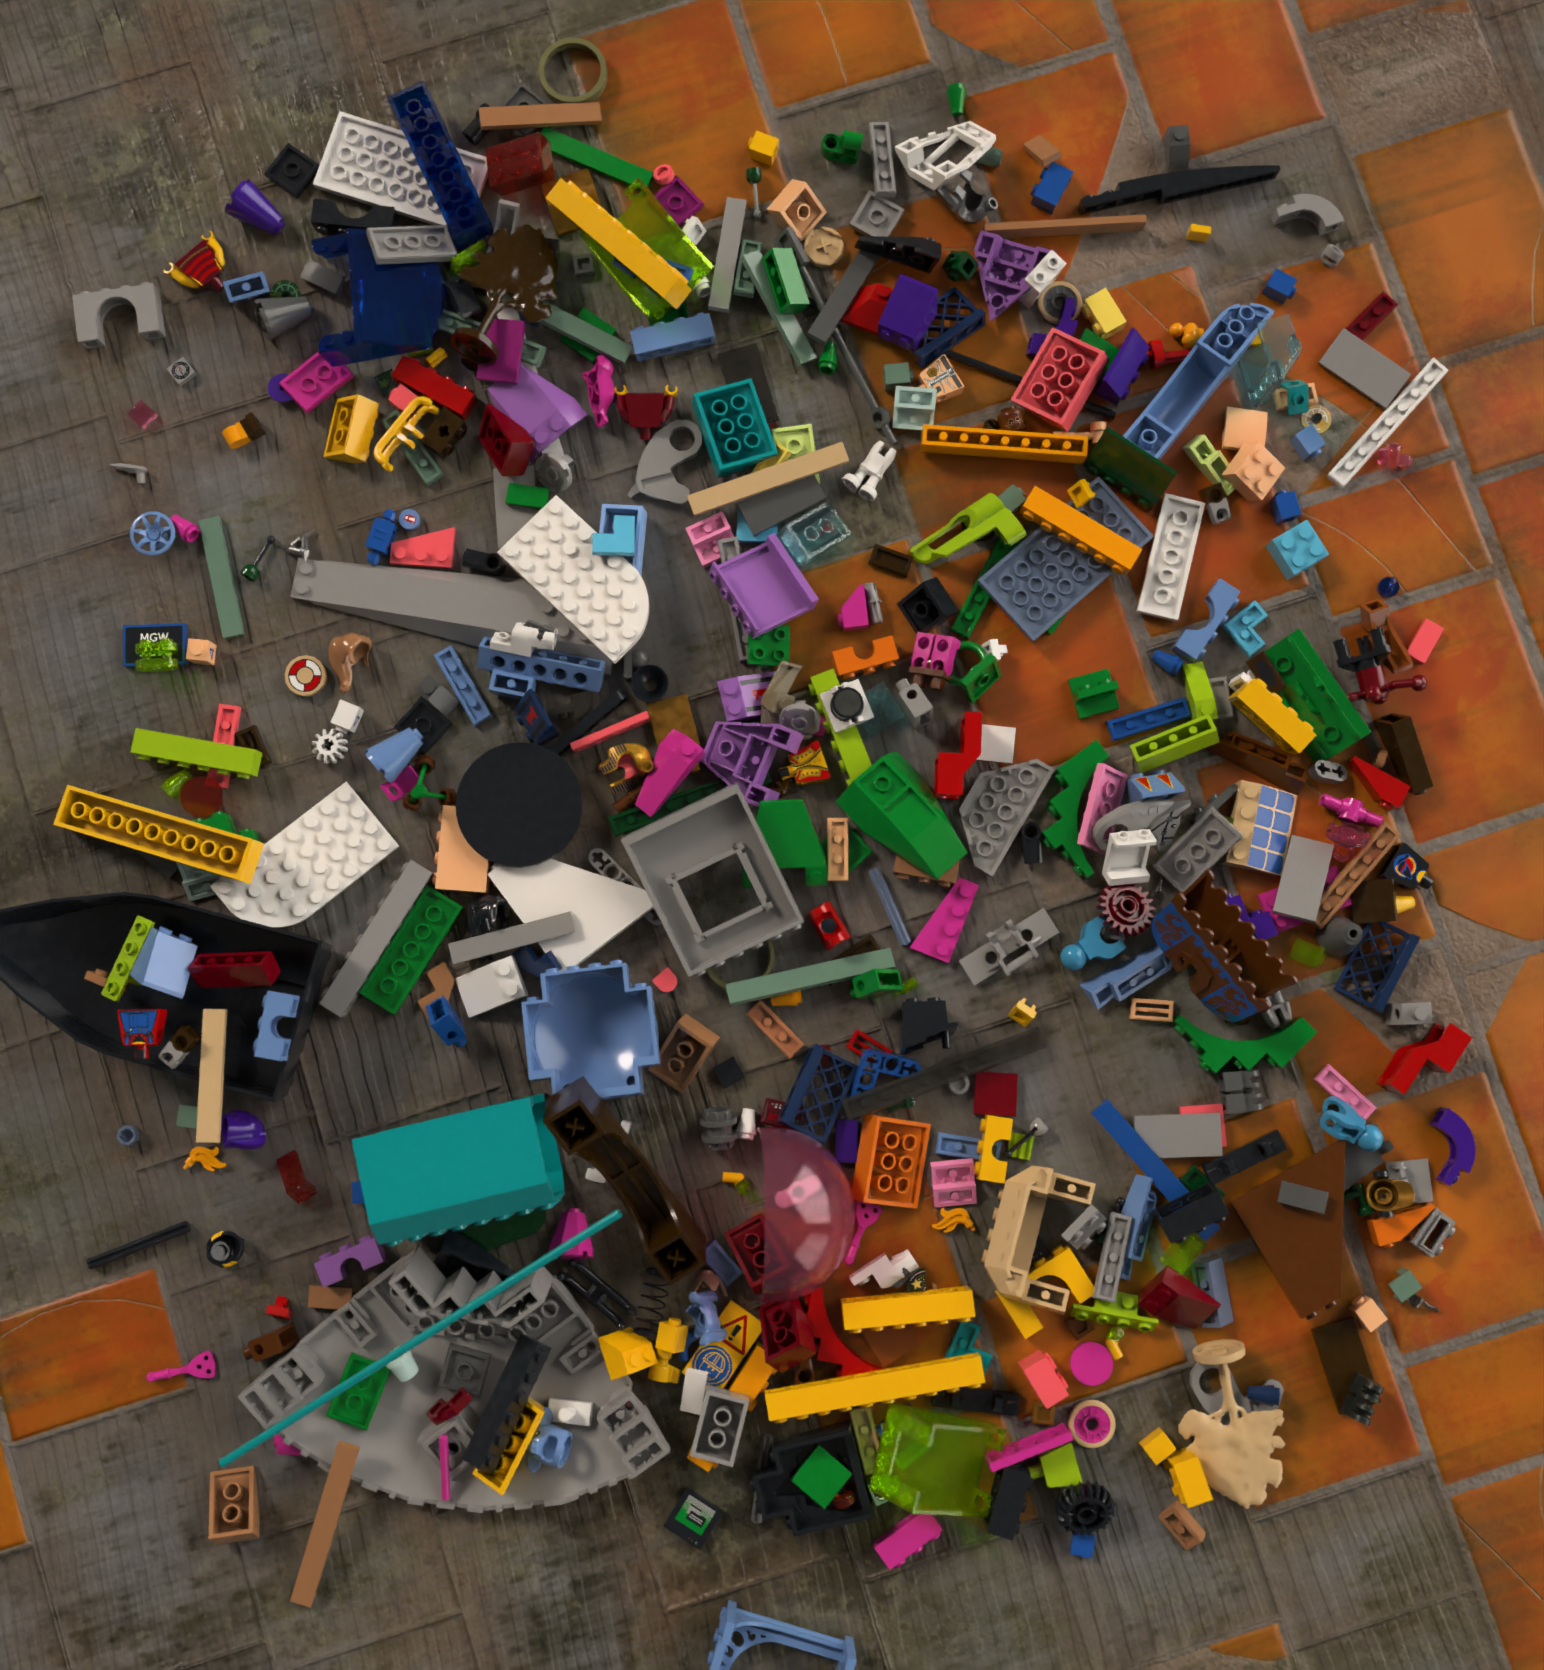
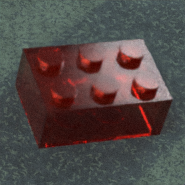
(520, 164)

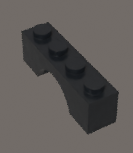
(328, 219)

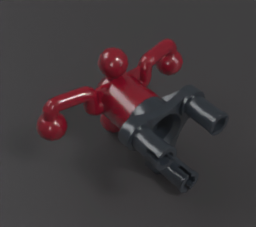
(1370, 670)

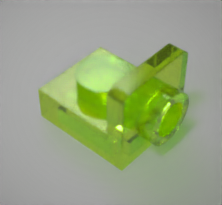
(1307, 953)

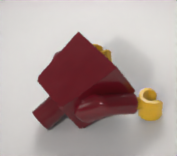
(645, 409)

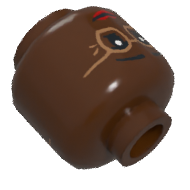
(1011, 419)

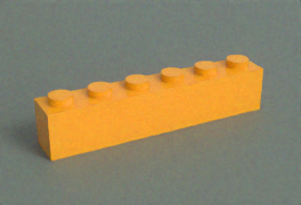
(1080, 531)
(749, 1381)

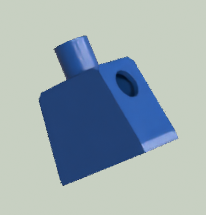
(446, 1022)

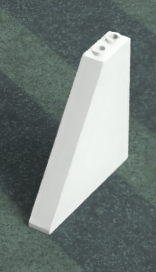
(598, 905)

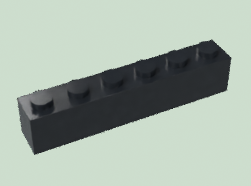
(506, 1403)

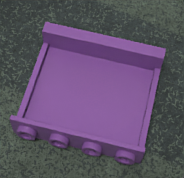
(764, 587)

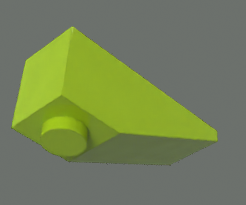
(1199, 691)

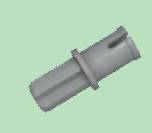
(873, 602)

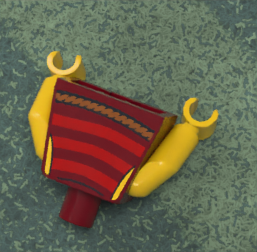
(200, 266)

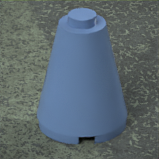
(395, 752)

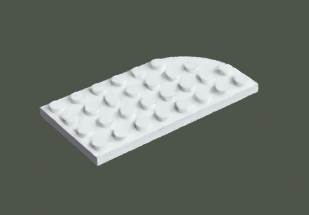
(593, 592)
(310, 862)

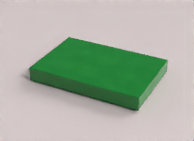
(360, 1401)

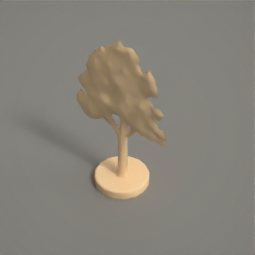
(1235, 1454)

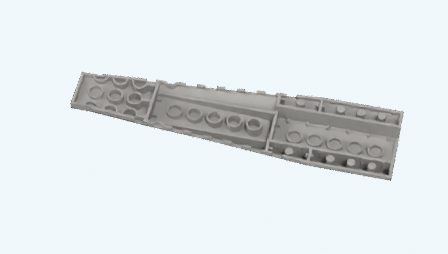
(436, 602)

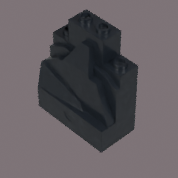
(782, 1497)

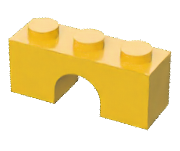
(988, 1167)

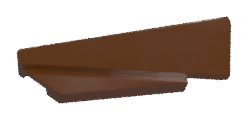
(1262, 761)

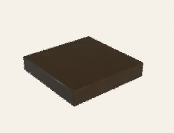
(1374, 902)

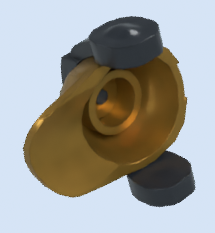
(1388, 1194)

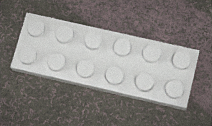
(1170, 557)

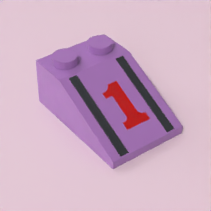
(743, 696)

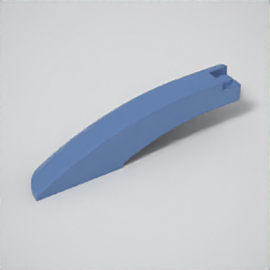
(1197, 378)

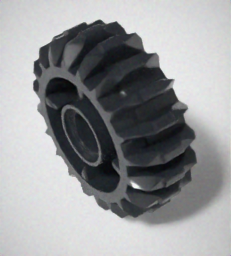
(1084, 1508)

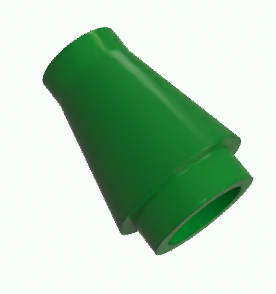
(956, 97)
(828, 360)

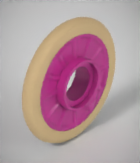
(1101, 1434)

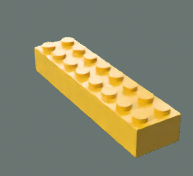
(620, 242)

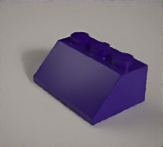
(1124, 368)

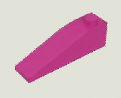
(671, 765)

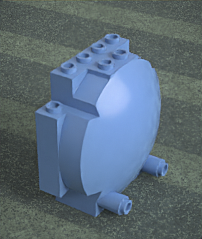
(592, 1029)

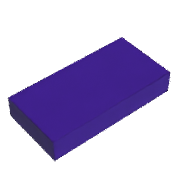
(846, 1140)

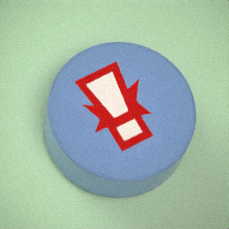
(409, 519)

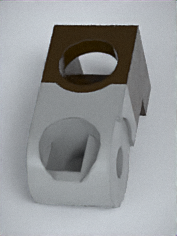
(1215, 503)
(179, 1046)

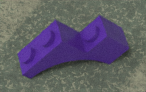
(1262, 920)

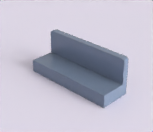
(1212, 1280)

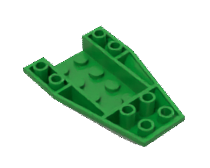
(903, 815)

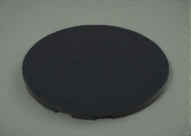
(519, 805)

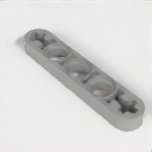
(622, 876)

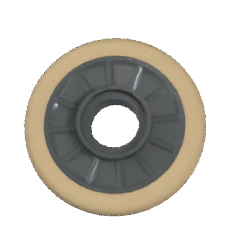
(1058, 290)

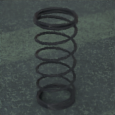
(645, 1332)

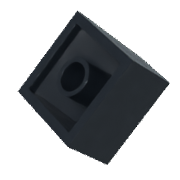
(927, 606)

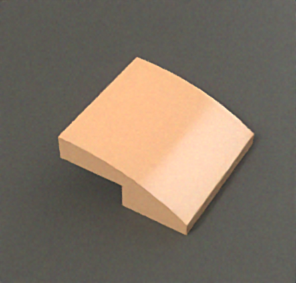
(1243, 427)

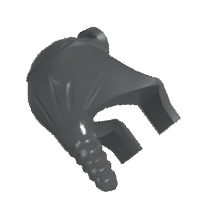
(967, 203)

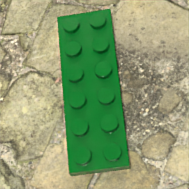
(411, 950)

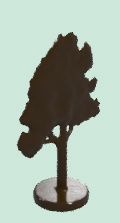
(517, 266)

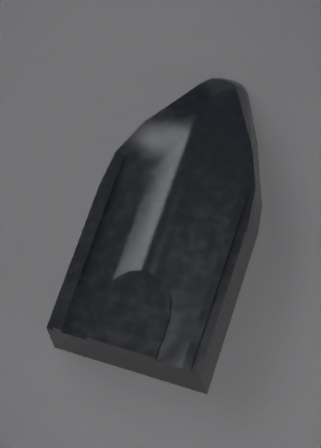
(57, 940)

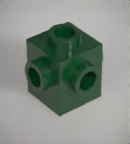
(960, 266)

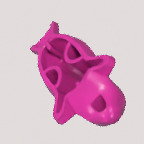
(600, 388)

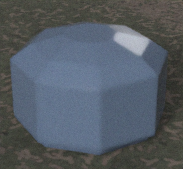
(128, 1135)

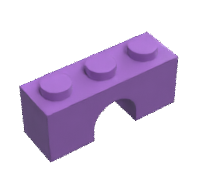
(332, 1267)

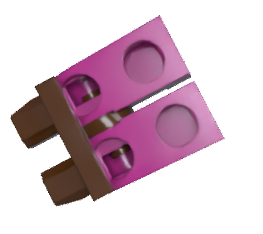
(933, 659)

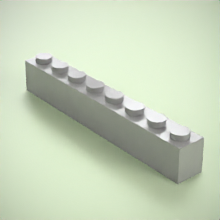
(376, 939)

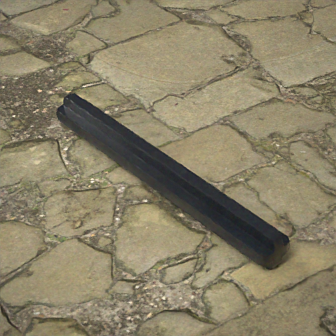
(138, 1245)

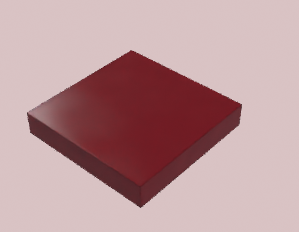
(995, 1093)

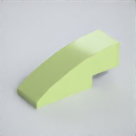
(1208, 461)

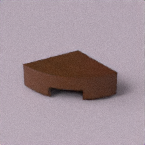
(1078, 1328)

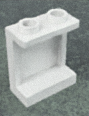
(1042, 277)
(1127, 857)

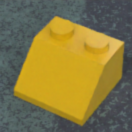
(626, 1353)

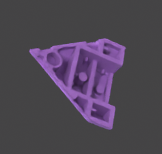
(1004, 269)

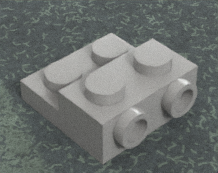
(1085, 1227)

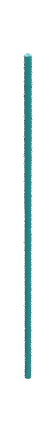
(418, 1339)

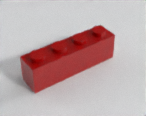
(428, 383)

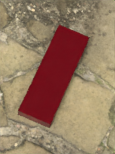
(1372, 316)

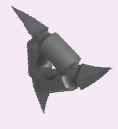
(294, 546)

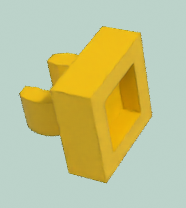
(1081, 493)
(1022, 1013)

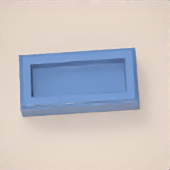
(722, 1263)

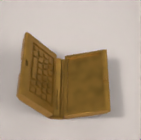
(585, 183)

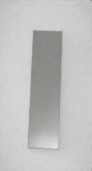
(882, 159)
(1112, 1257)

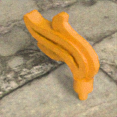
(206, 1157)
(952, 1218)

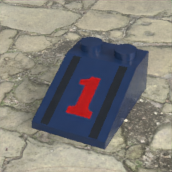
(535, 718)

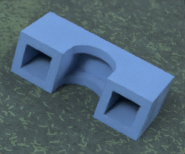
(269, 1042)

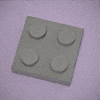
(876, 216)

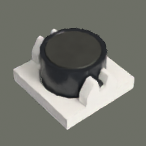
(846, 705)

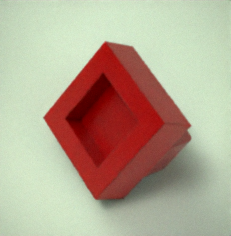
(280, 1309)

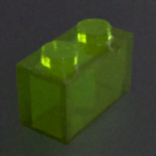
(1181, 1255)

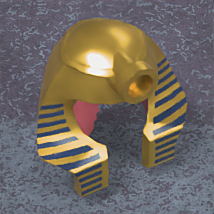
(633, 758)

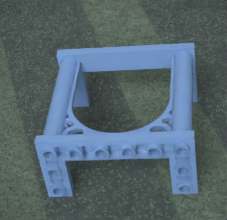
(740, 1620)

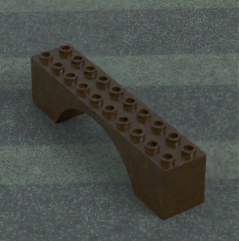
(591, 1131)

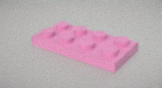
(1103, 798)

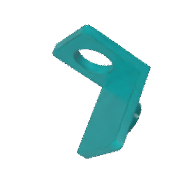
(1297, 396)

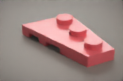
(427, 550)

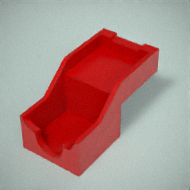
(952, 766)
(1437, 1052)

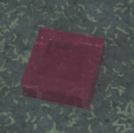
(142, 414)

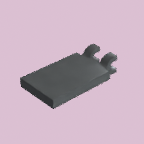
(1360, 1162)

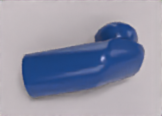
(683, 1356)

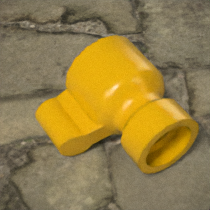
(663, 1371)

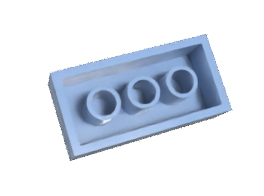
(607, 526)

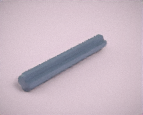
(889, 906)

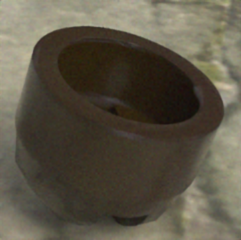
(994, 422)

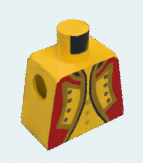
(806, 766)

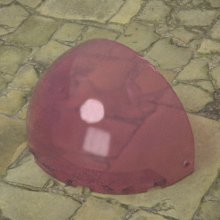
(805, 1214)

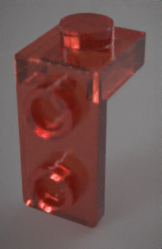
(294, 1179)

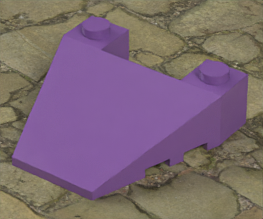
(745, 754)

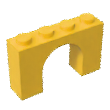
(1060, 1264)

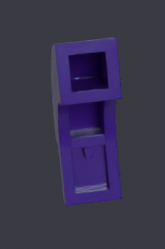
(1064, 324)

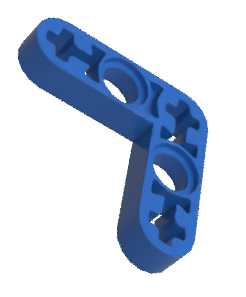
(880, 1066)

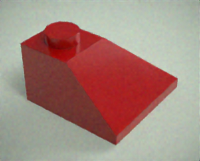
(868, 307)

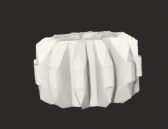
(323, 743)

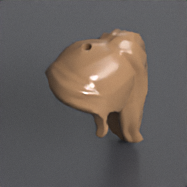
(344, 653)

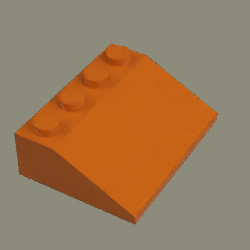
(890, 1161)

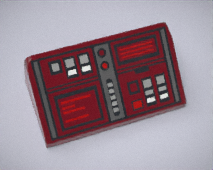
(772, 1110)

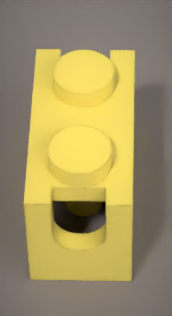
(1103, 314)

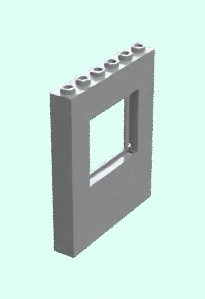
(693, 841)

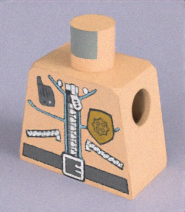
(943, 377)

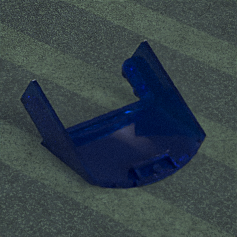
(392, 304)

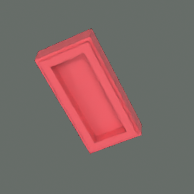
(1424, 641)

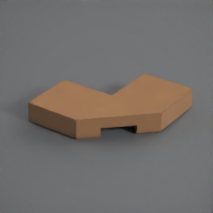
(443, 983)

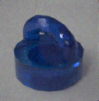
(1388, 587)

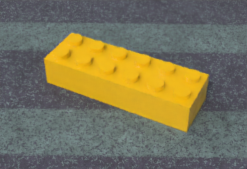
(907, 1308)

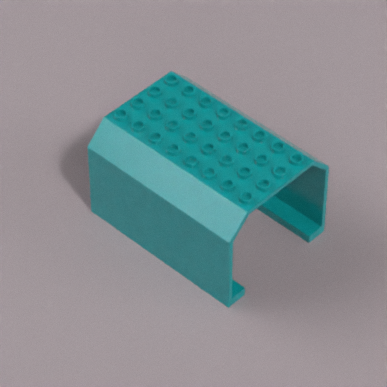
(459, 1170)

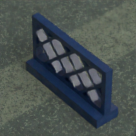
(951, 335)
(1392, 974)
(804, 1081)

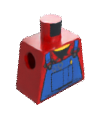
(142, 1029)

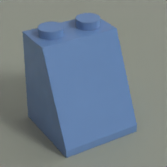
(165, 962)

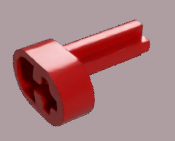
(1159, 358)

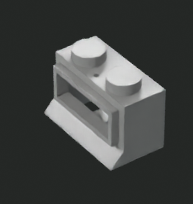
(1425, 1229)

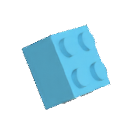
(1297, 550)

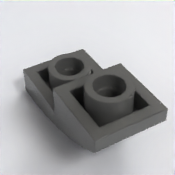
(323, 277)
(1303, 1197)

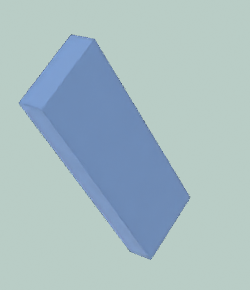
(962, 1146)

